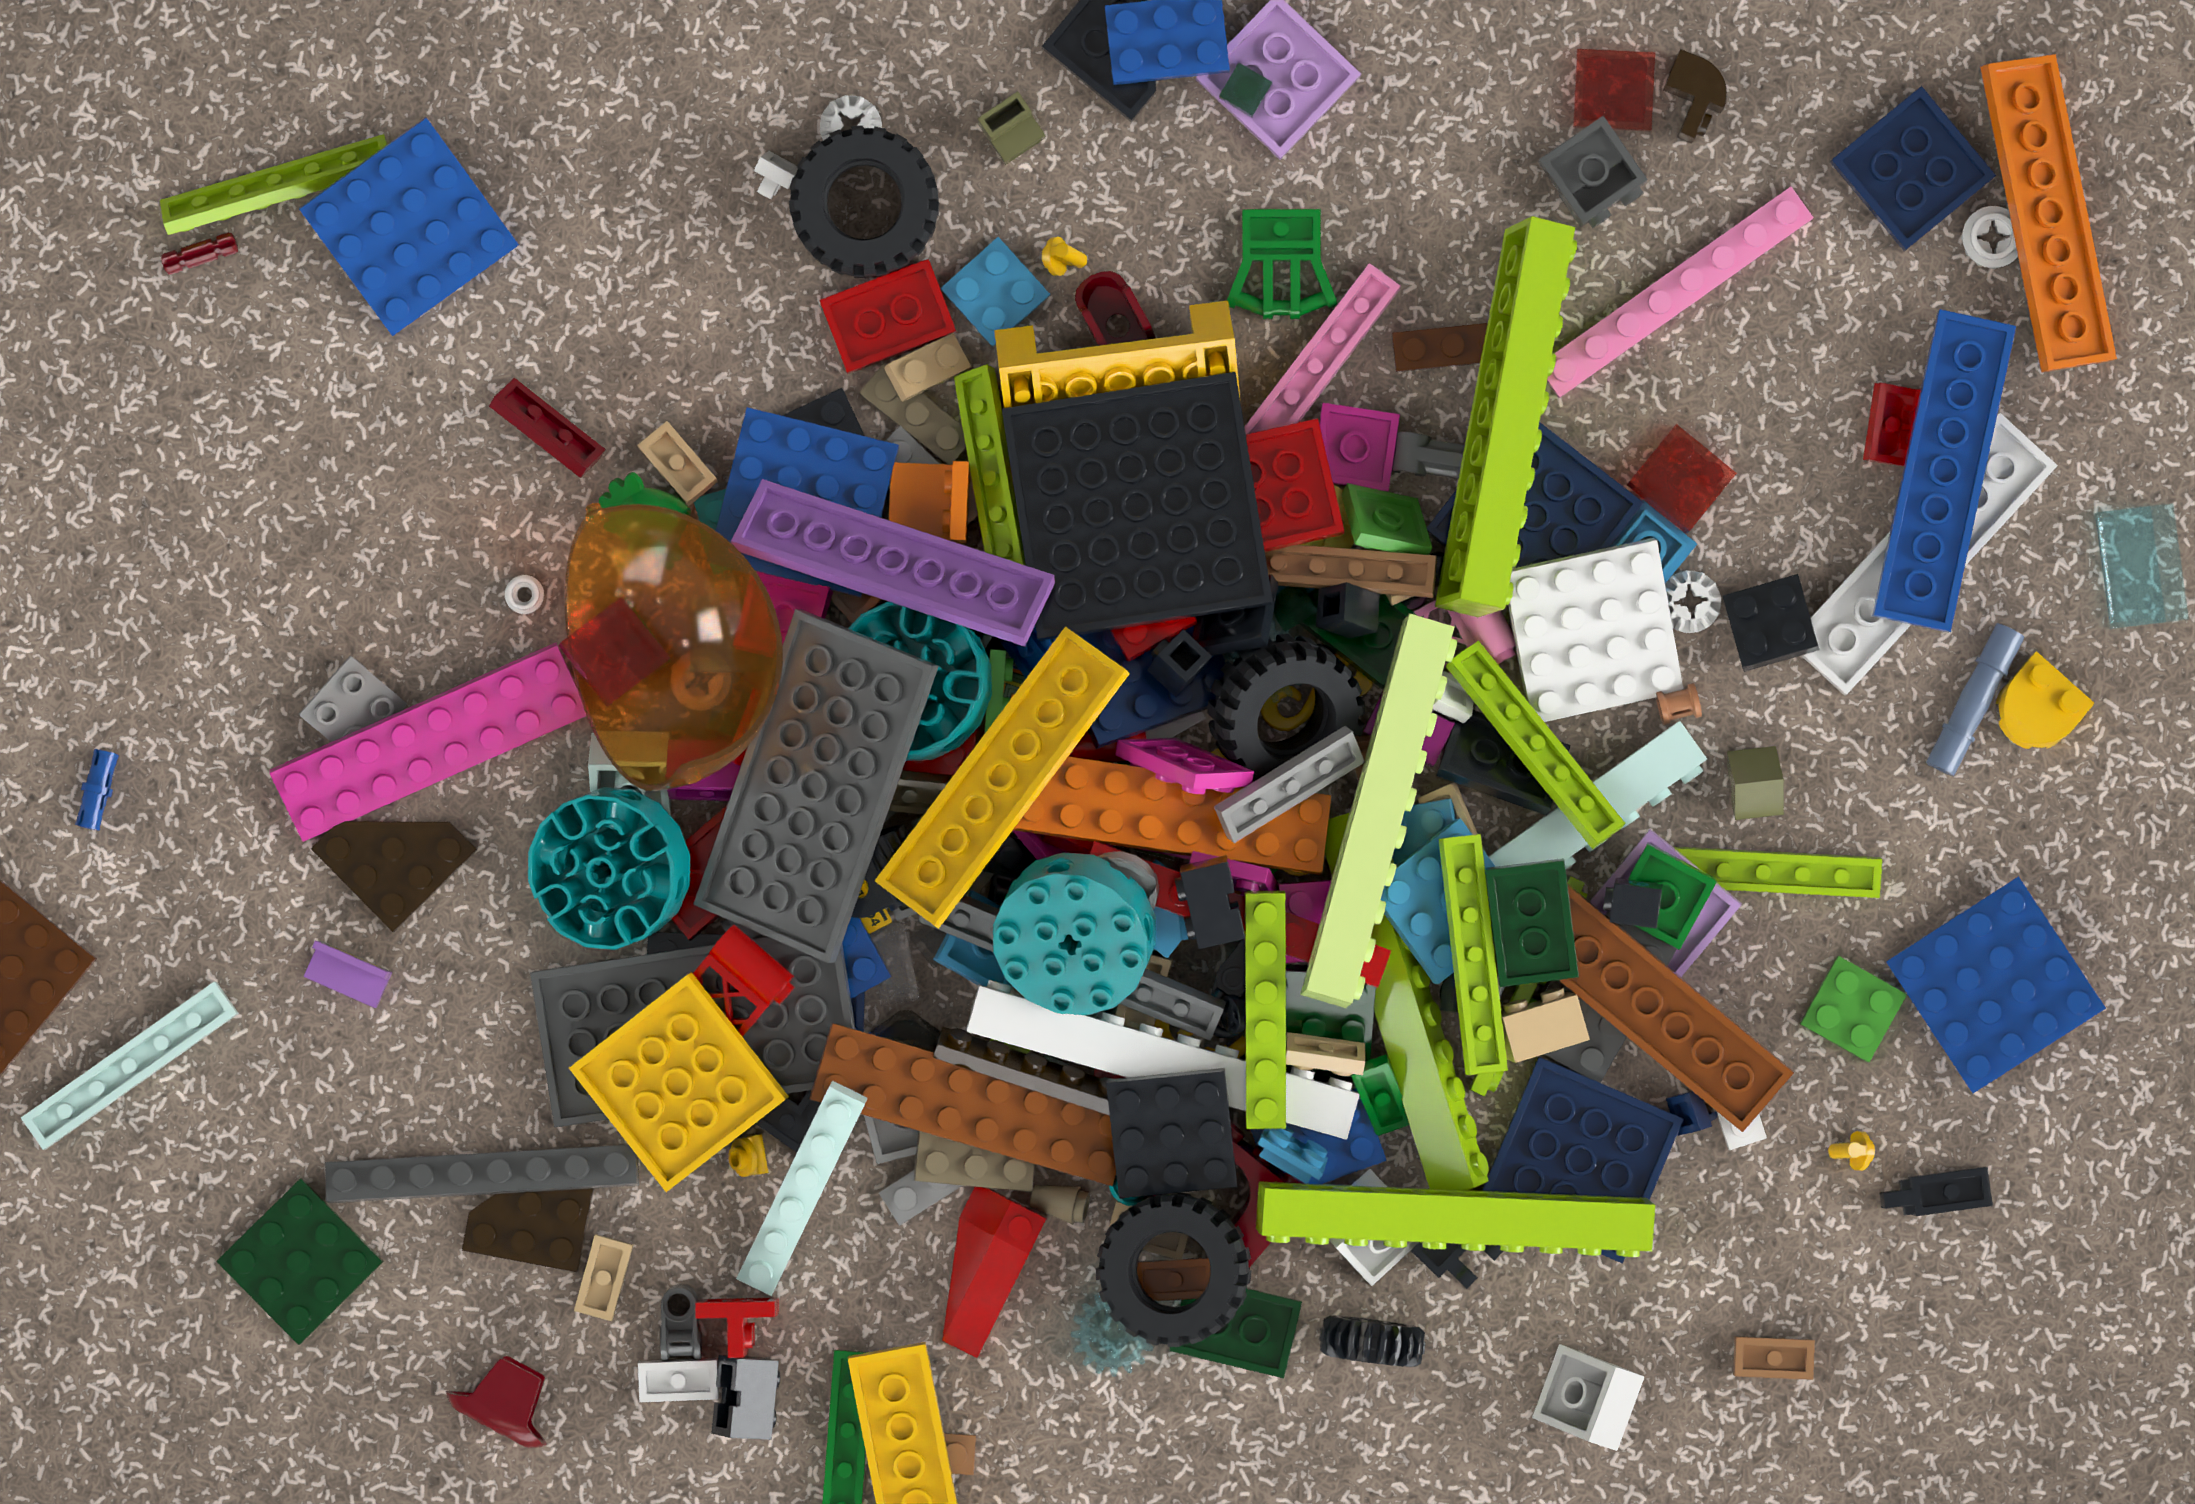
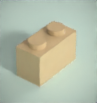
(1542, 1025)

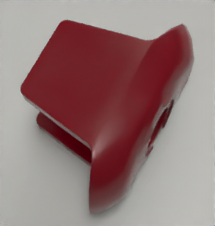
(1108, 295)
(505, 1401)

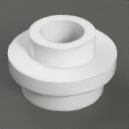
(512, 590)

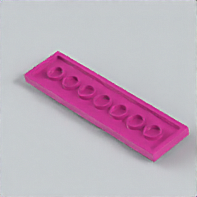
(428, 742)

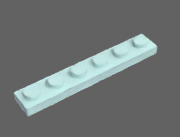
(129, 1065)
(801, 1188)

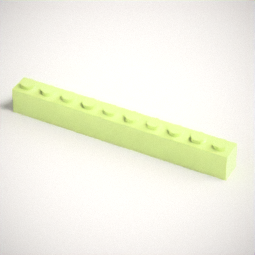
(1378, 811)

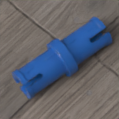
(96, 789)

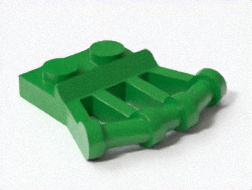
(1281, 237)

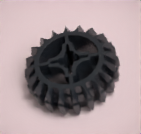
(1372, 1341)

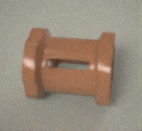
(1678, 704)

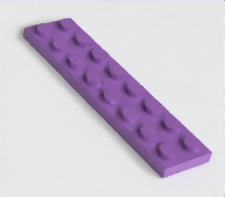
(893, 562)

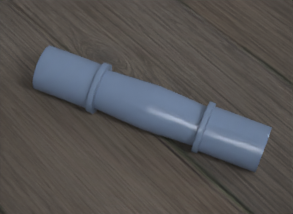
(1975, 699)

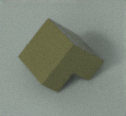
(1011, 128)
(1756, 782)

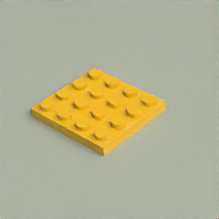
(678, 1082)

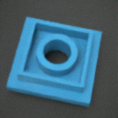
(1672, 542)
(1293, 1155)

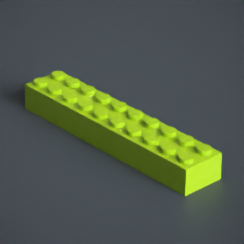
(1506, 417)

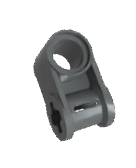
(680, 1327)

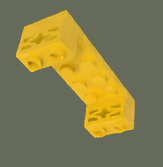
(1113, 367)

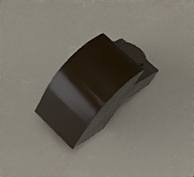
(1702, 85)

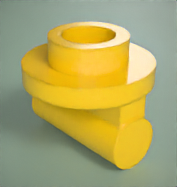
(1058, 255)
(1859, 1150)
(748, 1156)

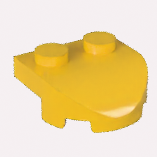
(2040, 705)

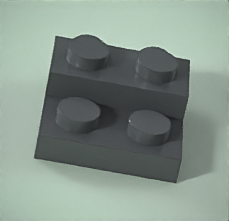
(1593, 173)

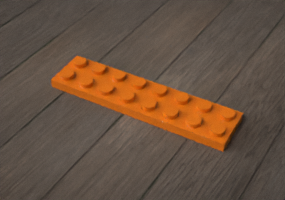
(2048, 213)
(1138, 811)

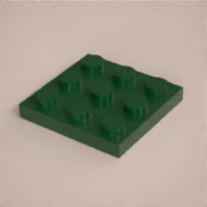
(1327, 1020)
(300, 1261)

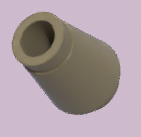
(1062, 1202)

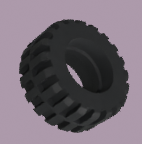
(864, 148)
(1261, 673)
(1120, 1277)

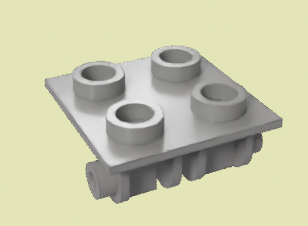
(350, 702)

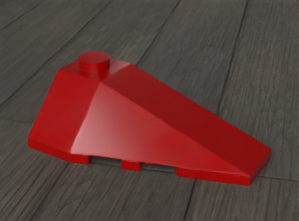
(988, 1257)

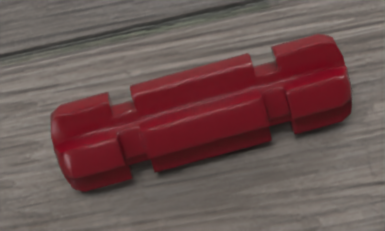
(199, 253)

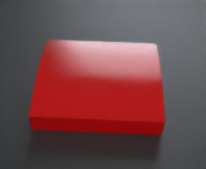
(1890, 423)

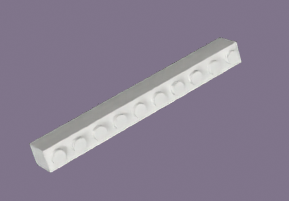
(1144, 1052)

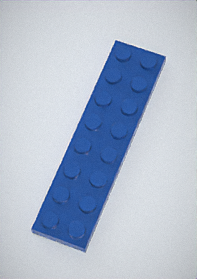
(1944, 471)

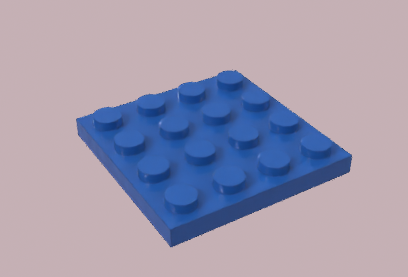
(408, 226)
(810, 460)
(1995, 985)

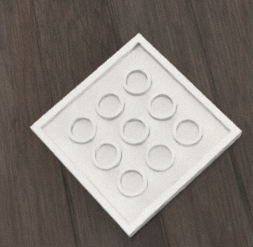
(1594, 630)

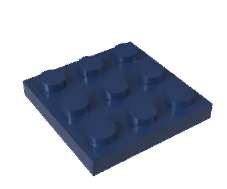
(1912, 168)

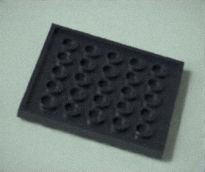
(1138, 505)

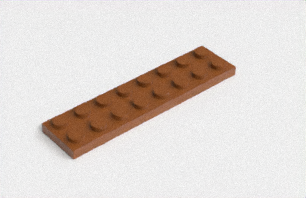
(1671, 1018)
(965, 1105)

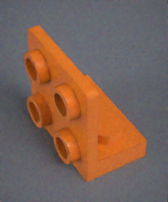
(931, 498)

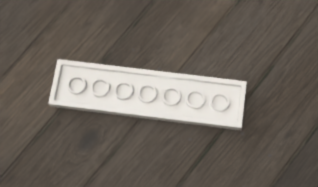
(1844, 624)

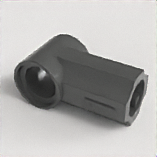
(1426, 456)

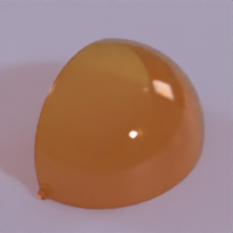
(708, 618)

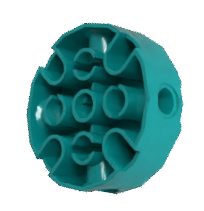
(960, 684)
(615, 901)
(1074, 934)

